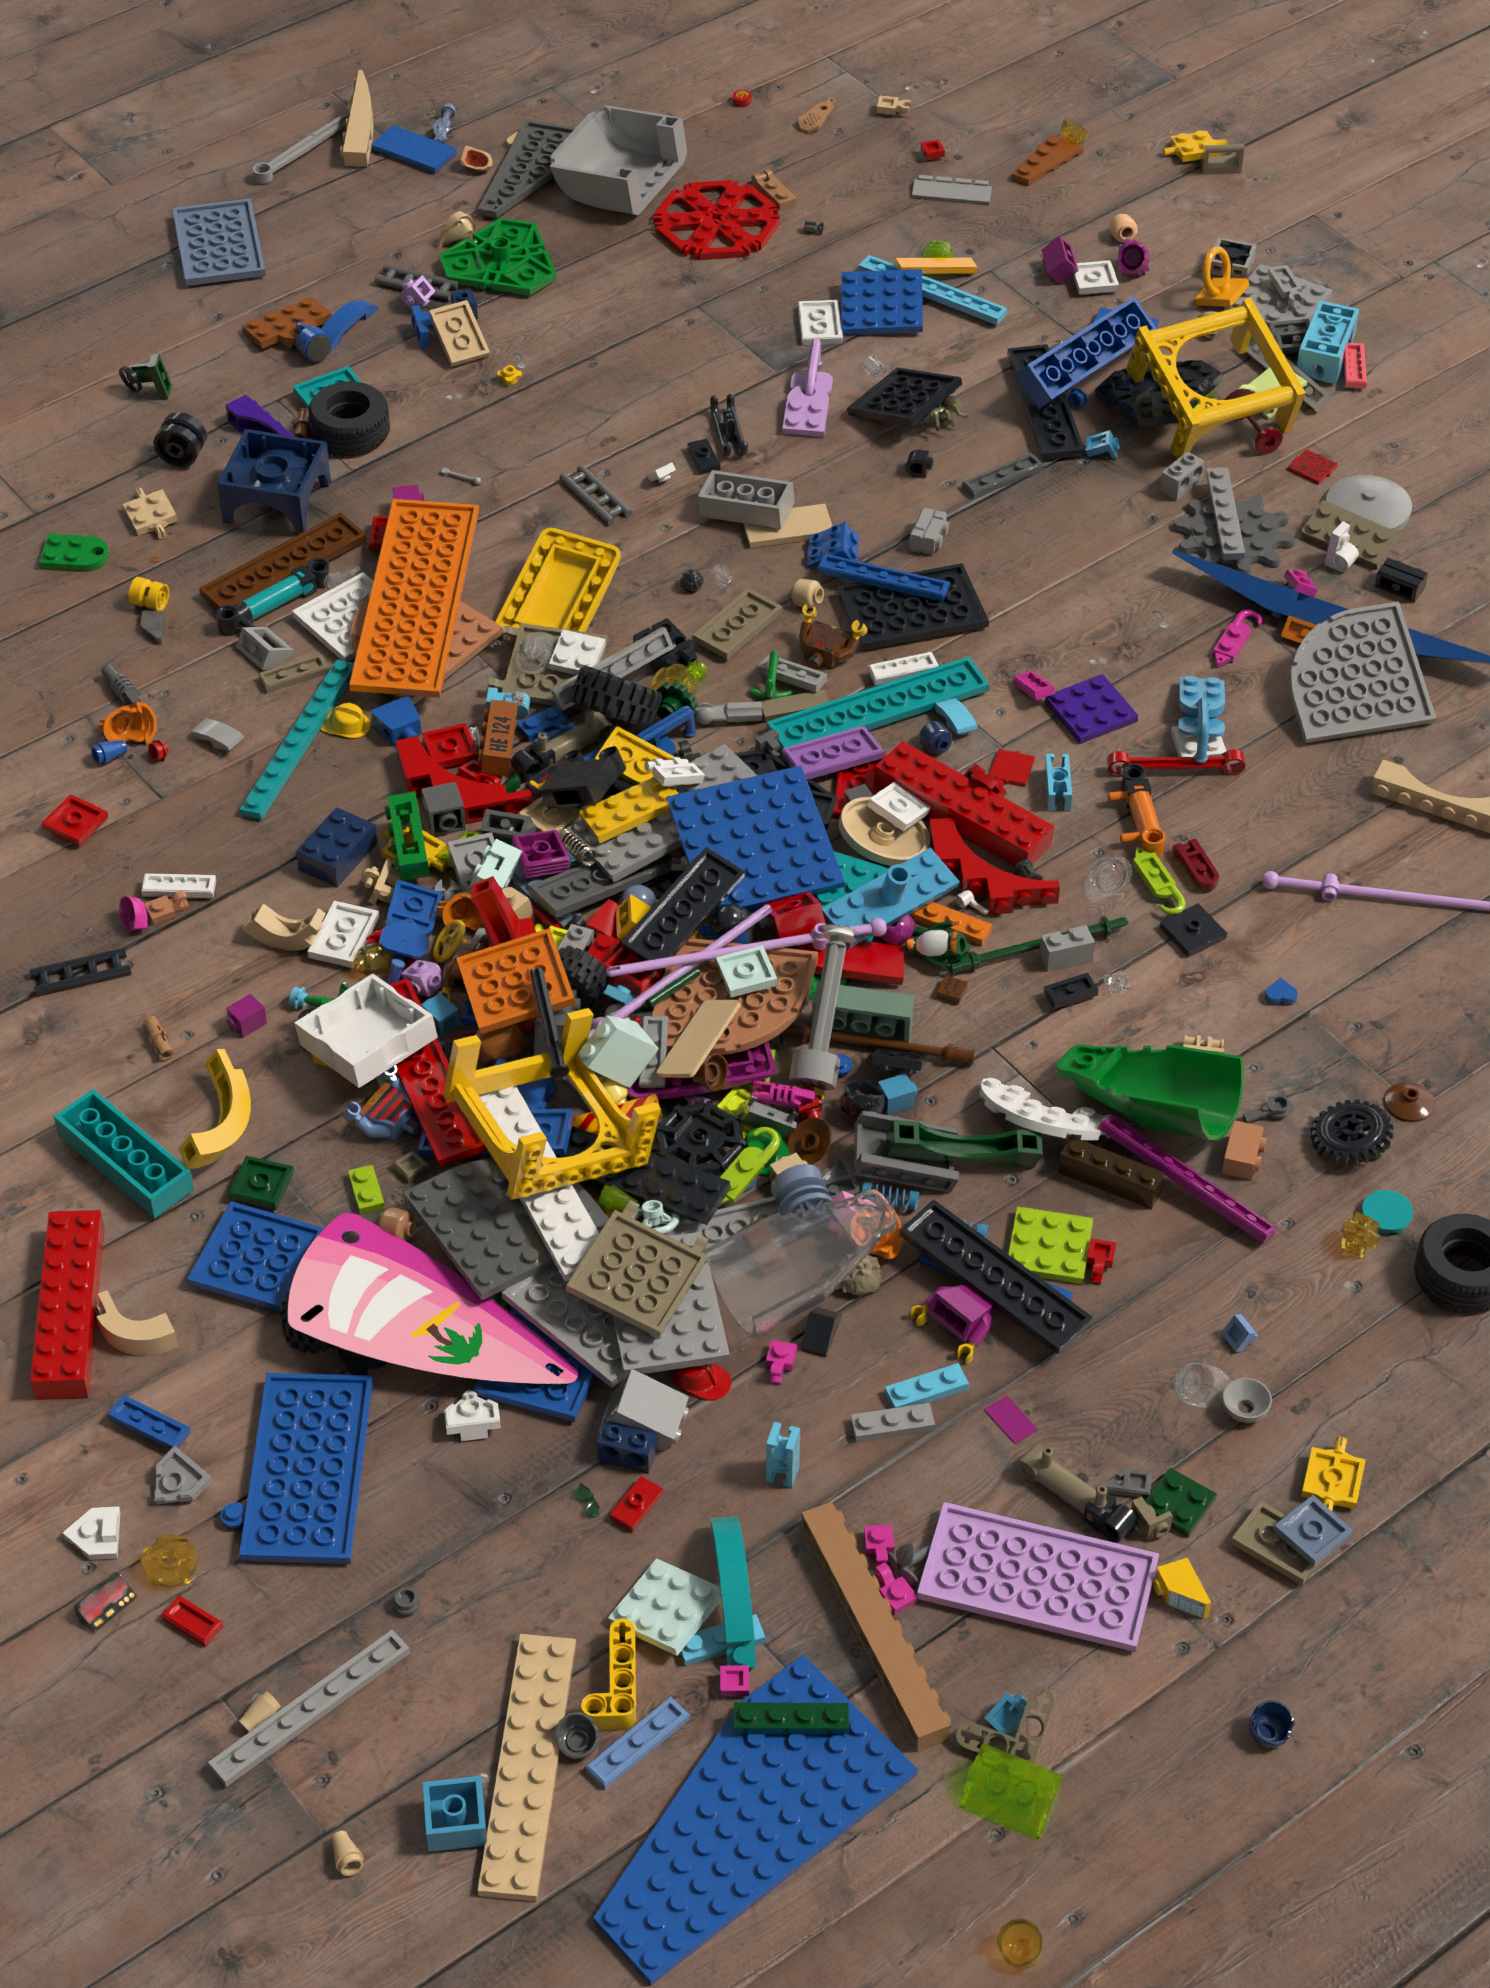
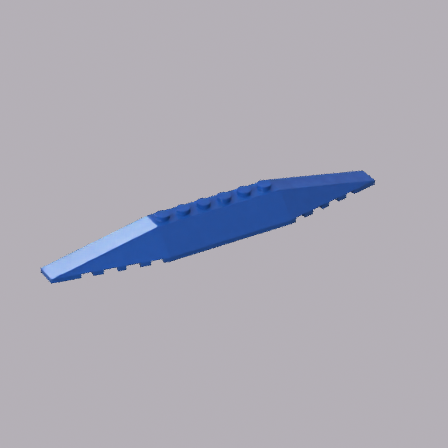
(1289, 602)

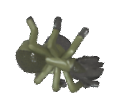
(943, 412)

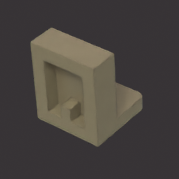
(1148, 1522)

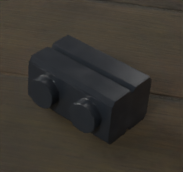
(1401, 579)

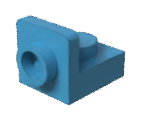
(1102, 443)
(1007, 1713)

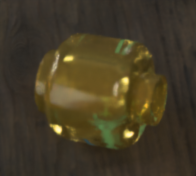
(372, 959)

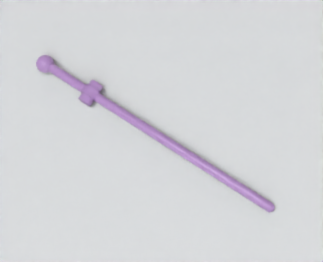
(1330, 887)
(876, 927)
(681, 970)

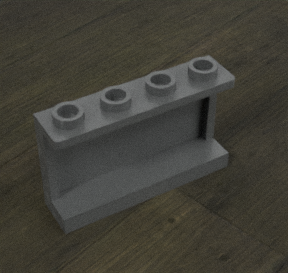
(872, 1158)

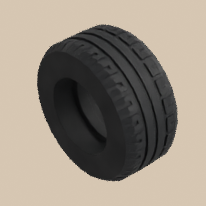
(331, 416)
(1441, 1280)

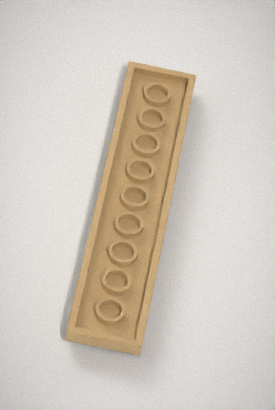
(527, 1769)

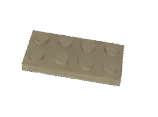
(1367, 536)
(737, 623)

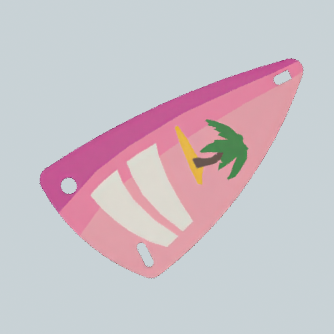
(412, 1310)

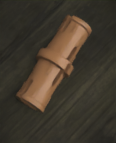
(158, 1038)

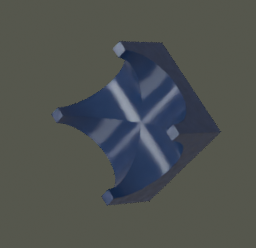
(275, 473)

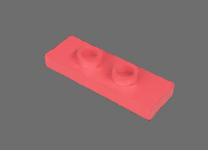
(1354, 366)

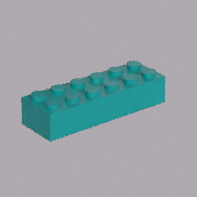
(124, 1153)

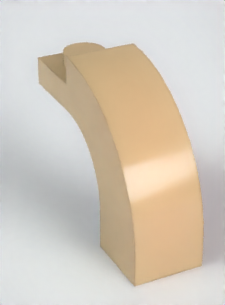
(282, 932)
(132, 1336)

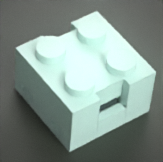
(498, 862)

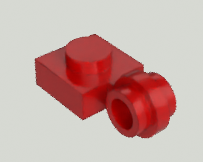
(472, 772)

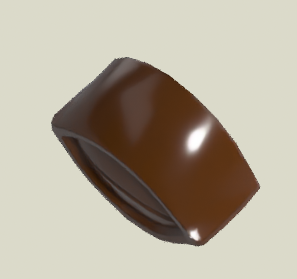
(712, 1072)

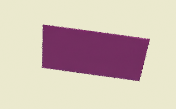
(1011, 1419)

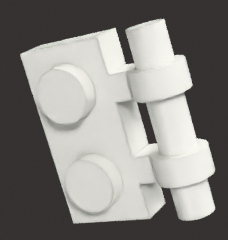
(674, 771)

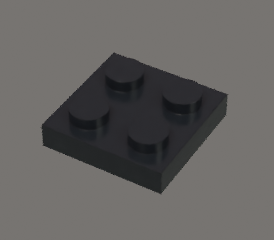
(907, 1061)

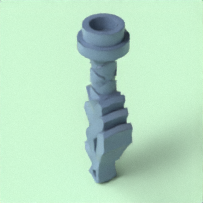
(442, 125)

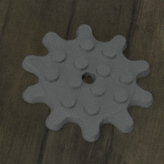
(1257, 529)

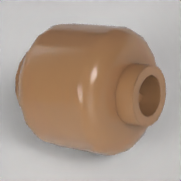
(397, 1223)

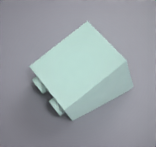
(618, 1050)

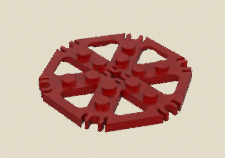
(716, 219)

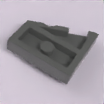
(840, 1179)

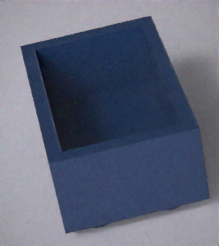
(336, 847)

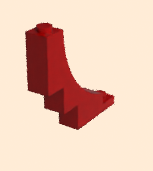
(423, 772)

